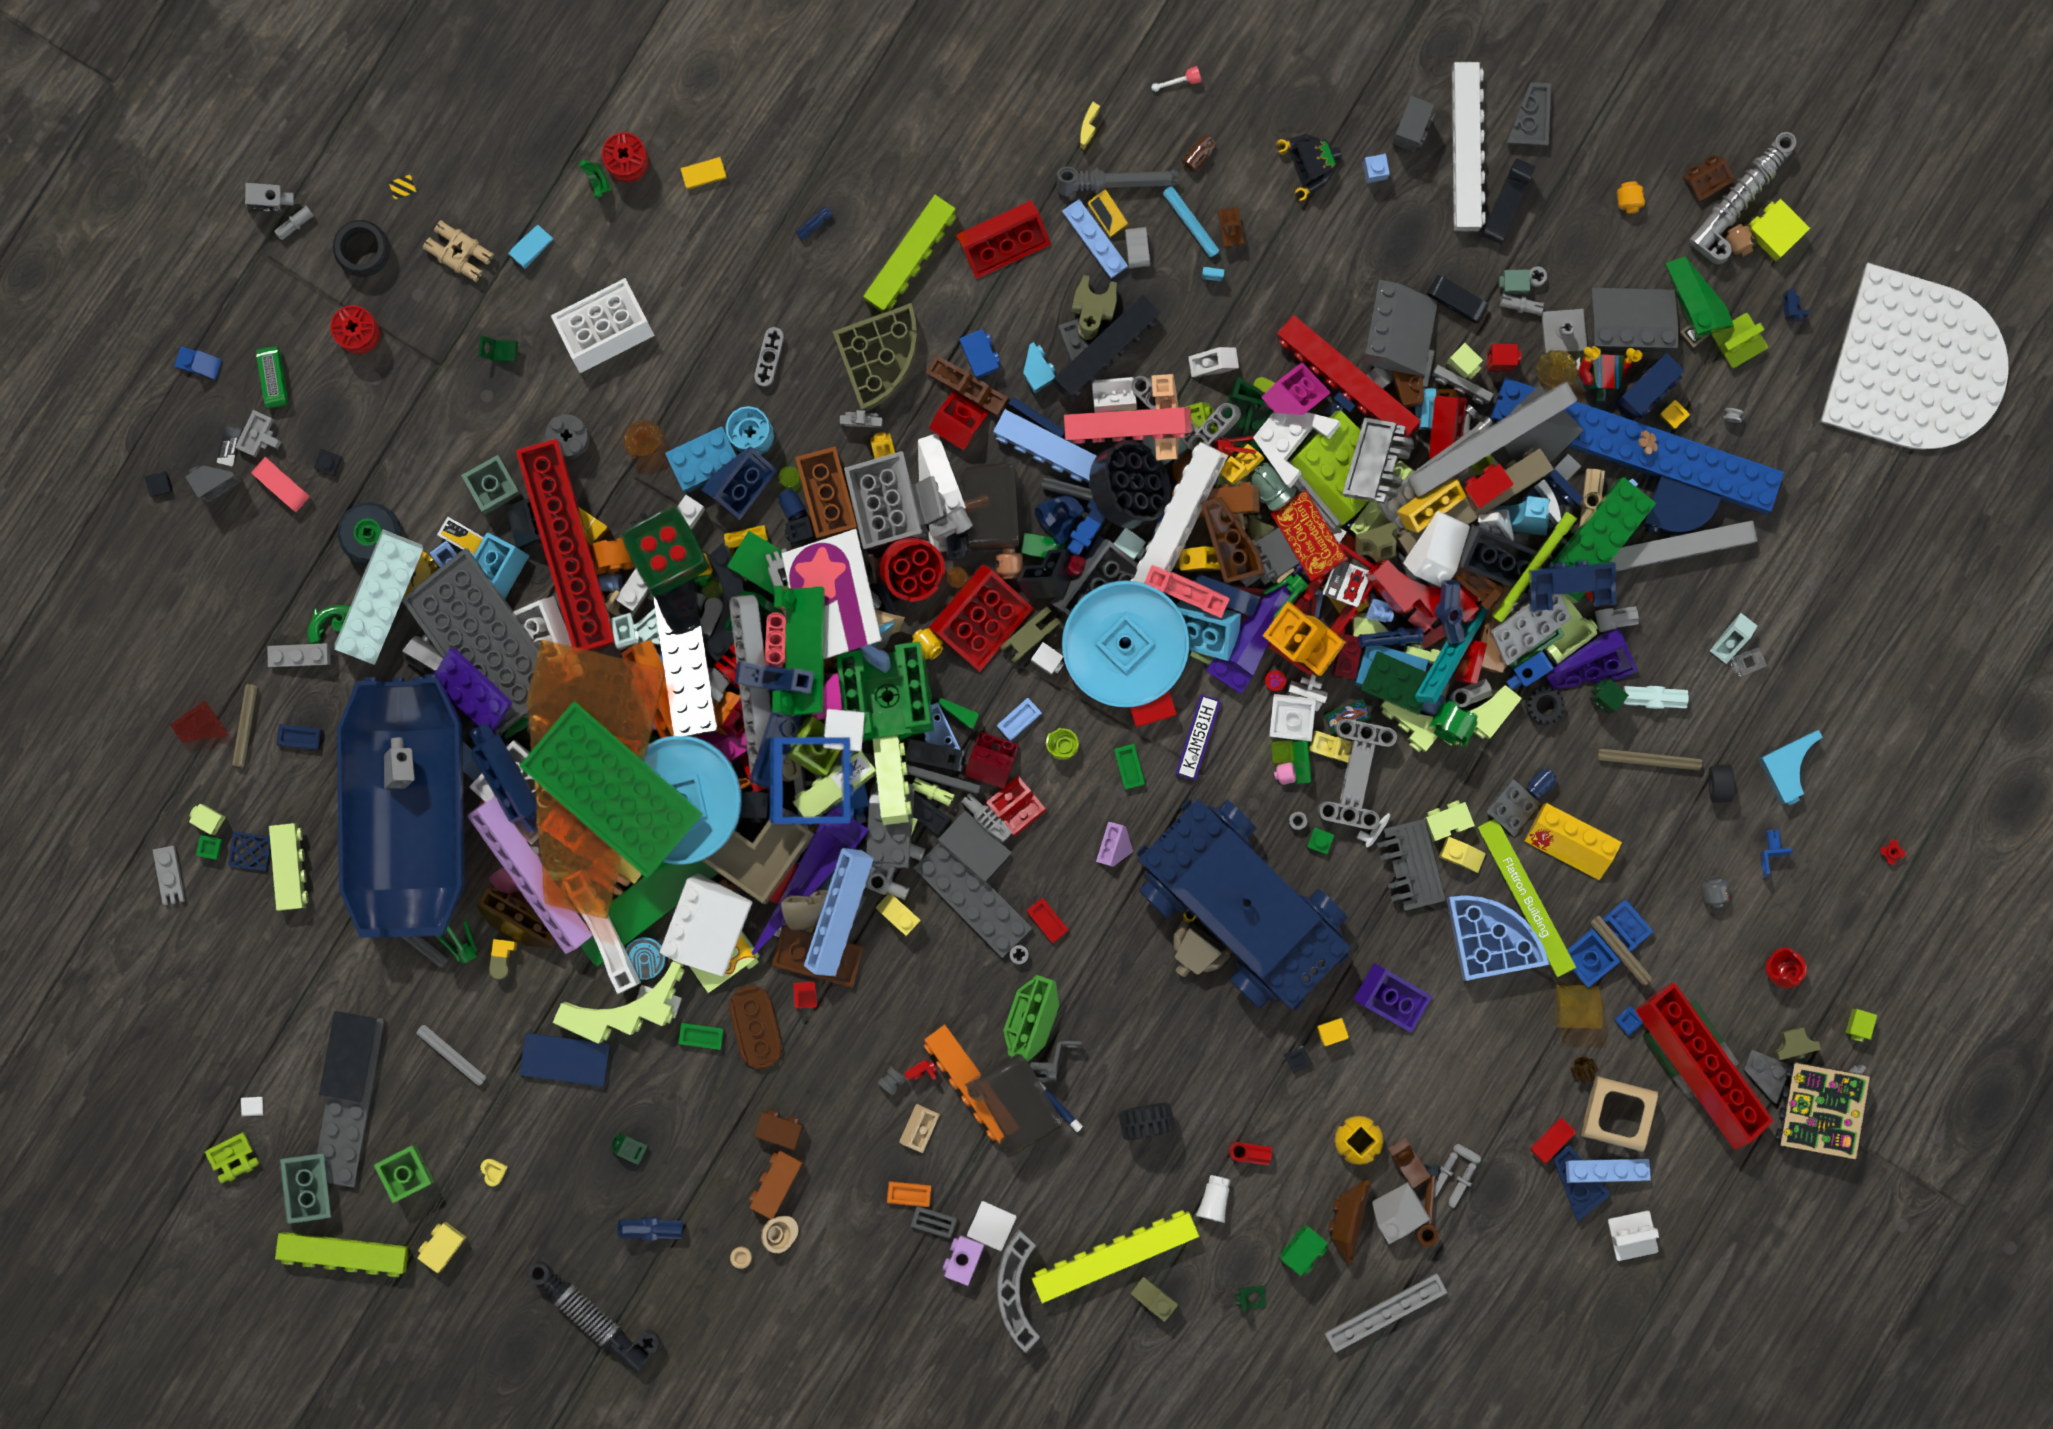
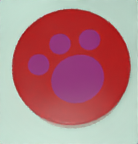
(1275, 680)

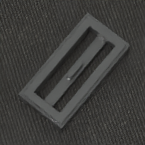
(917, 1217)

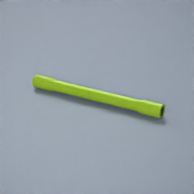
(1560, 530)

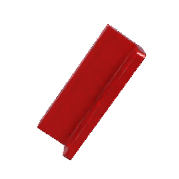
(1446, 423)

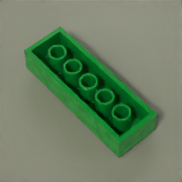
(1606, 528)

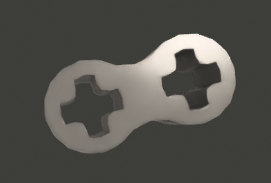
(1137, 247)

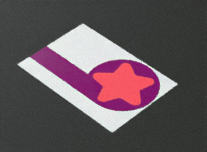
(848, 603)

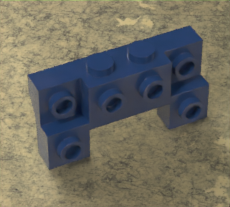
(1565, 578)

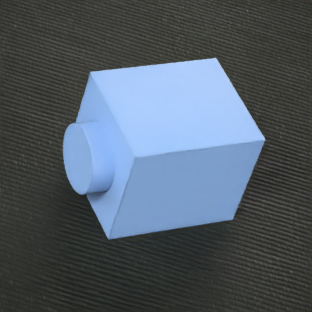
(1376, 168)

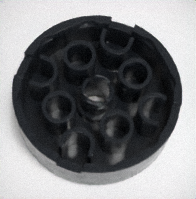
(1129, 484)

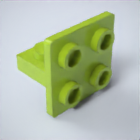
(1740, 341)

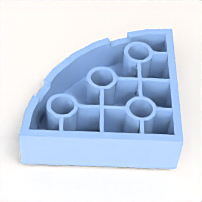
(1492, 938)

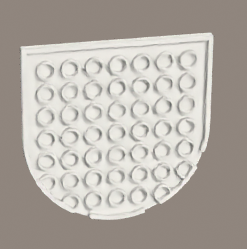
(1916, 364)

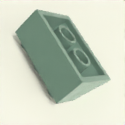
(304, 1188)

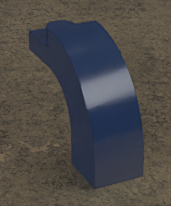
(1239, 599)
(774, 678)

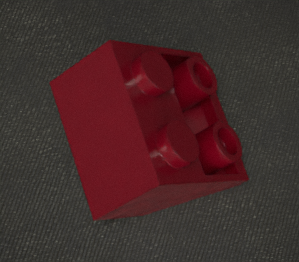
(991, 760)

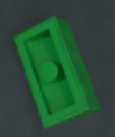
(1301, 762)

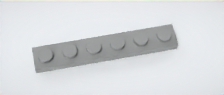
(1385, 1312)

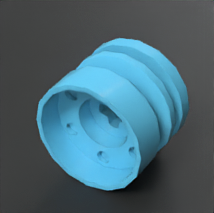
(742, 422)

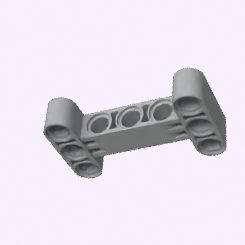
(1357, 774)

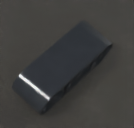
(1457, 299)

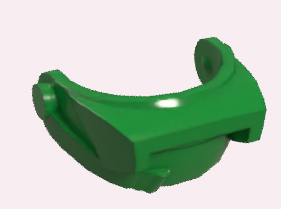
(590, 169)

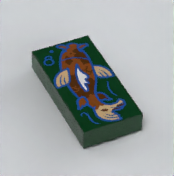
(1356, 711)

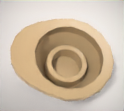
(779, 1234)

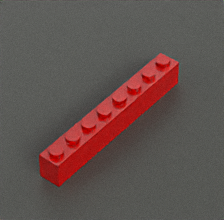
(1344, 376)

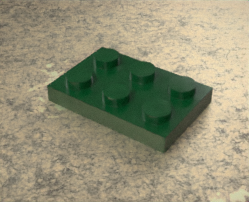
(1394, 682)

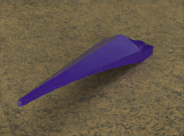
(1250, 641)
(816, 865)

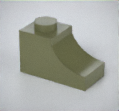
(1154, 1299)

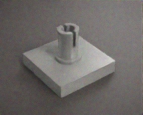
(1564, 330)

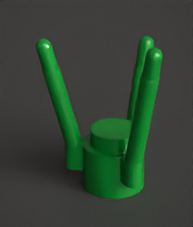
(1296, 587)
(465, 952)

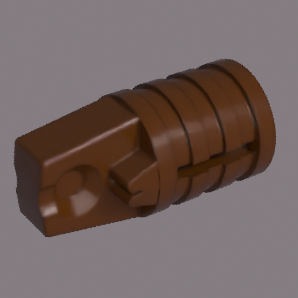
(1199, 153)

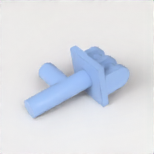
(1379, 609)

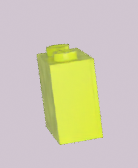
(1778, 229)

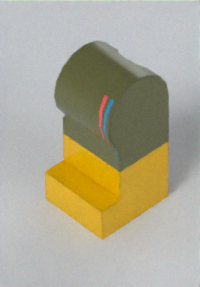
(500, 953)

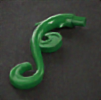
(319, 617)

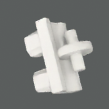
(1298, 690)

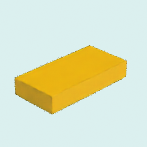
(703, 173)

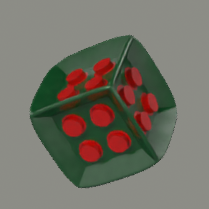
(664, 551)

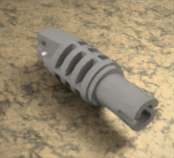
(987, 818)

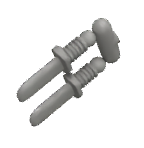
(1463, 1181)

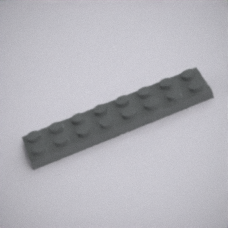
(345, 1126)

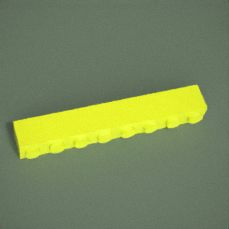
(1114, 1257)

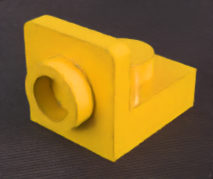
(882, 445)

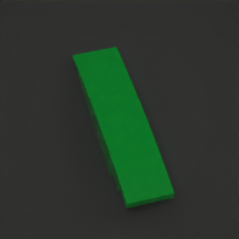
(647, 902)

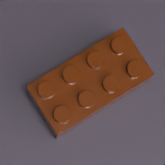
(826, 493)

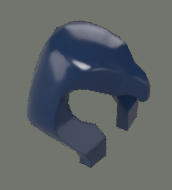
(1058, 516)

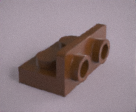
(1709, 177)

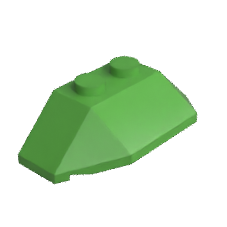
(1031, 1017)

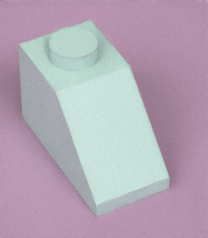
(624, 631)
(1733, 638)

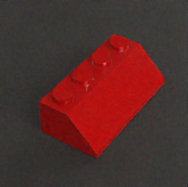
(1003, 239)

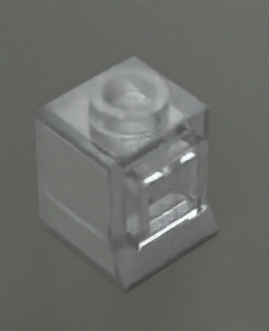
(1739, 666)

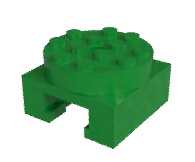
(866, 686)

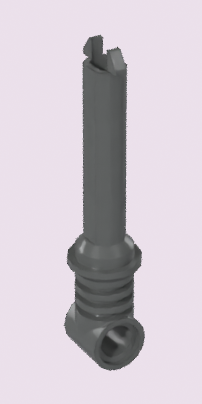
(1097, 180)

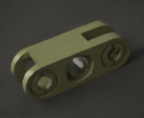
(1030, 634)

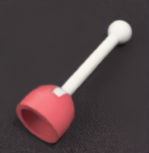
(1192, 76)

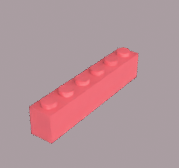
(1128, 423)

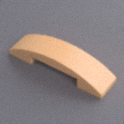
(1165, 397)

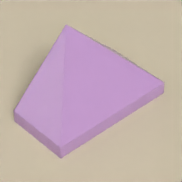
(1115, 845)

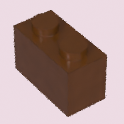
(778, 1129)

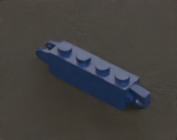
(504, 778)

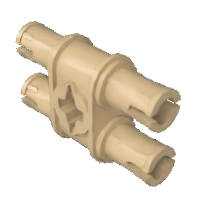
(458, 261)

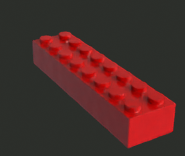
(1704, 1066)

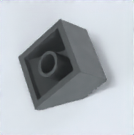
(211, 482)

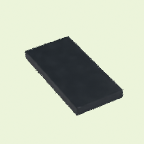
(348, 1056)

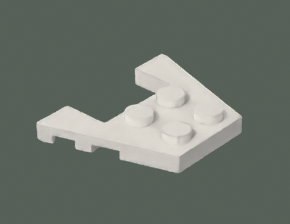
(1284, 433)

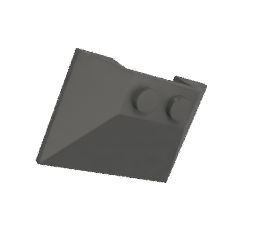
(1550, 436)

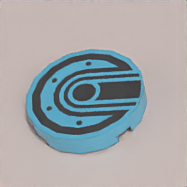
(646, 957)

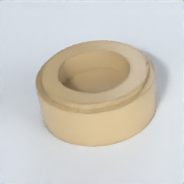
(741, 1257)

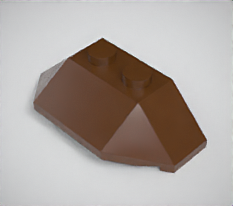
(1348, 1219)

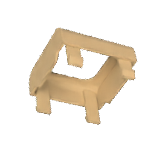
(1591, 1126)

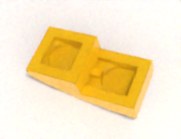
(1240, 466)

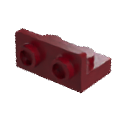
(1347, 659)

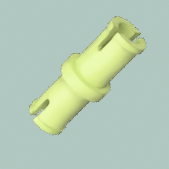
(933, 791)

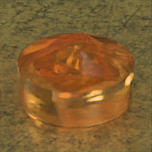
(956, 577)

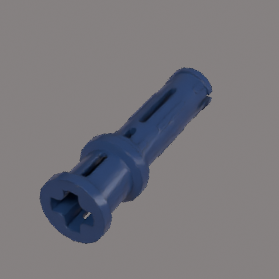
(1400, 637)

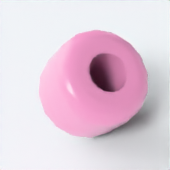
(1285, 773)

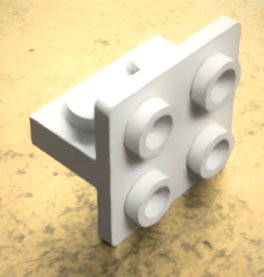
(1633, 1235)

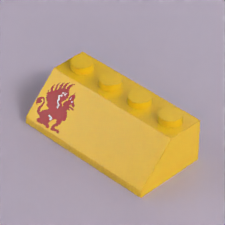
(1572, 841)

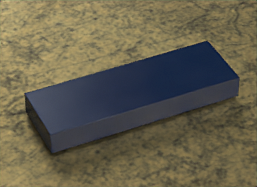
(1036, 417)

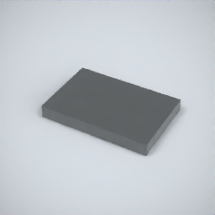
(974, 847)

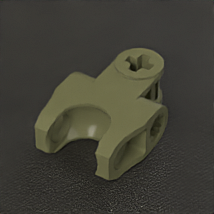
(1093, 308)

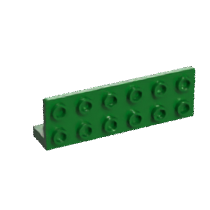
(802, 647)

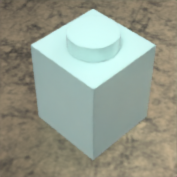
(1131, 544)

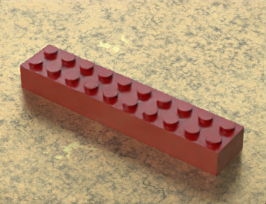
(566, 545)

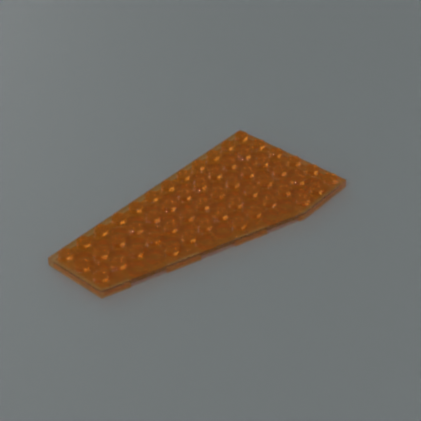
(624, 698)

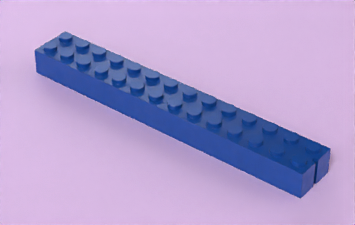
(1677, 458)

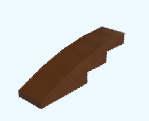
(967, 386)

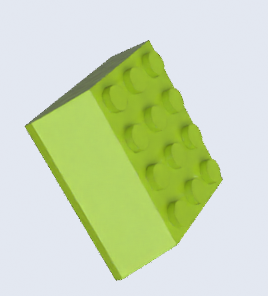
(1327, 464)

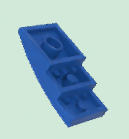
(1592, 953)

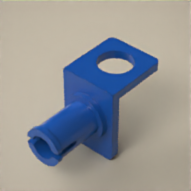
(1774, 851)

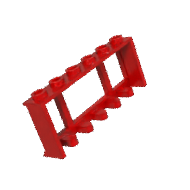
(1347, 614)

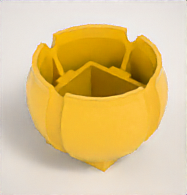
(1350, 1126)

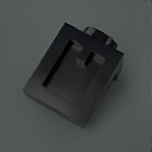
(799, 530)

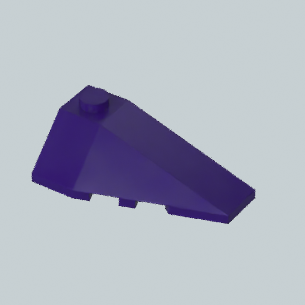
(1600, 659)

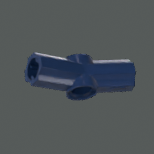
(1450, 612)
(650, 1228)

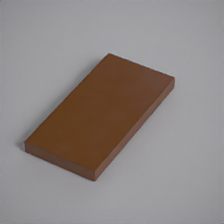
(793, 950)

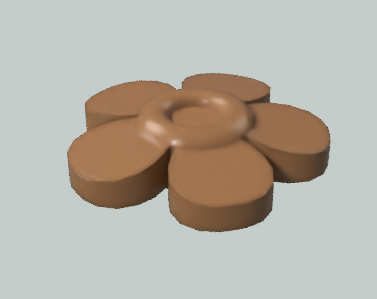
(1648, 442)

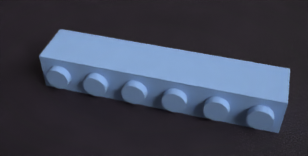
(1044, 446)
(838, 912)

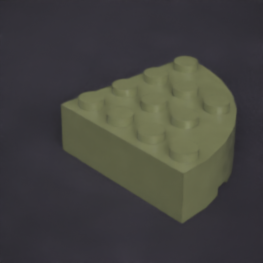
(878, 354)

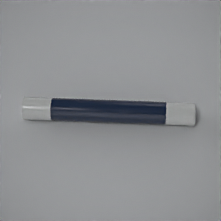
(1063, 1111)

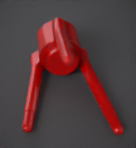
(1225, 446)

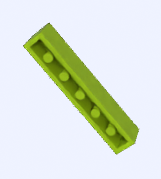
(910, 254)
(341, 1253)

